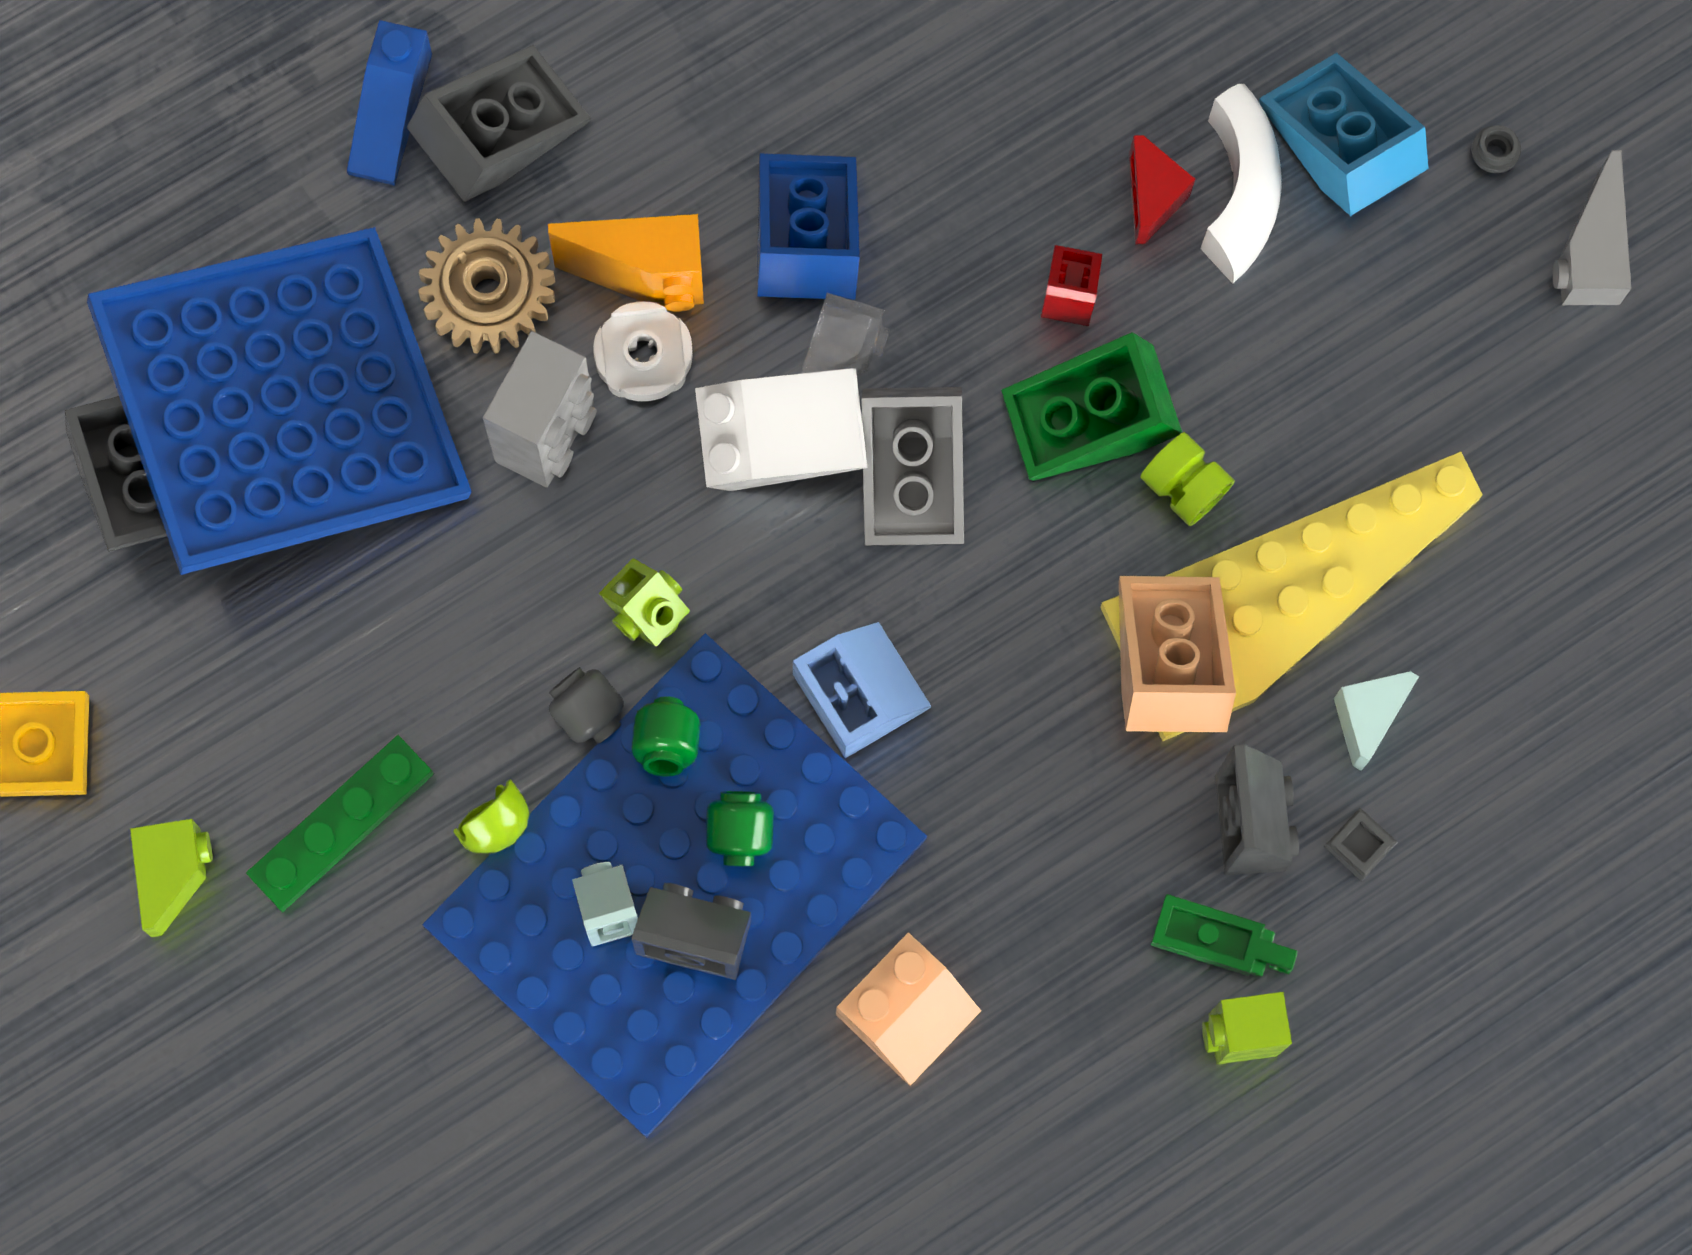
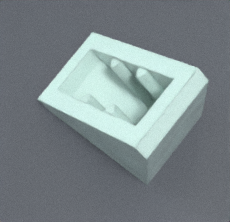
(1368, 712)

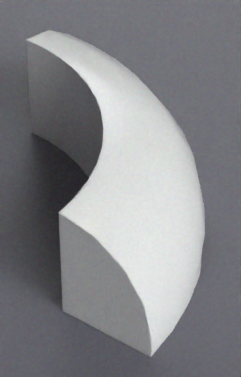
(1257, 182)

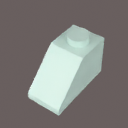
(605, 903)

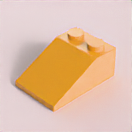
(635, 257)

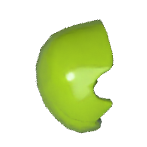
(495, 822)

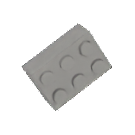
(540, 410)

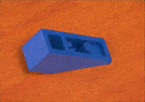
(388, 101)

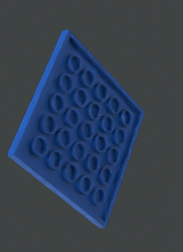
(277, 399)

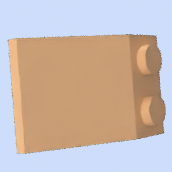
(1174, 655)

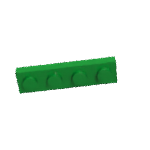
(340, 823)

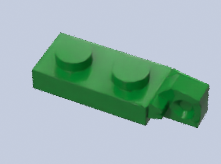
(1219, 938)

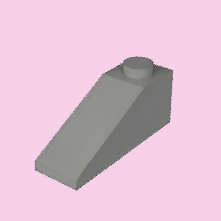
(1596, 255)

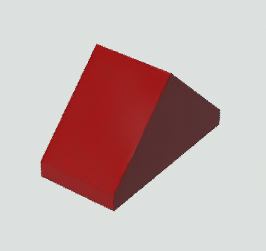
(1157, 187)
(1072, 285)

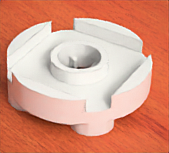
(637, 379)

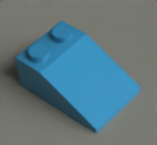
(1347, 133)

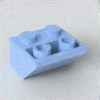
(859, 687)

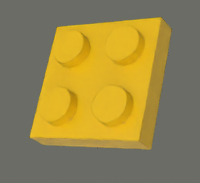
(43, 743)

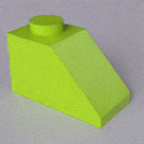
(168, 870)

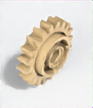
(481, 257)

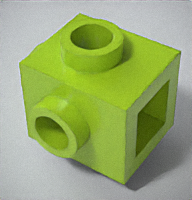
(644, 602)

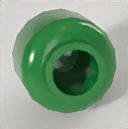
(665, 736)
(739, 827)

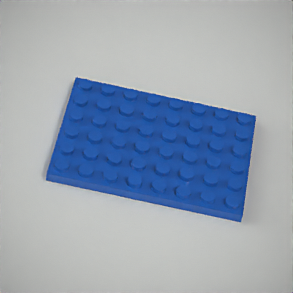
(634, 1022)

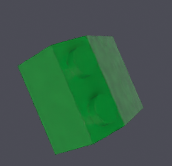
(1092, 408)

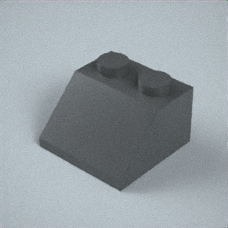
(692, 930)

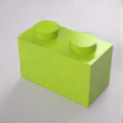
(1247, 1028)

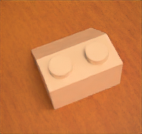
(908, 1009)

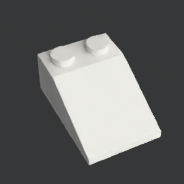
(780, 429)

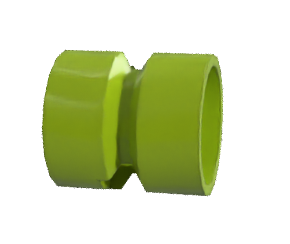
(1187, 479)

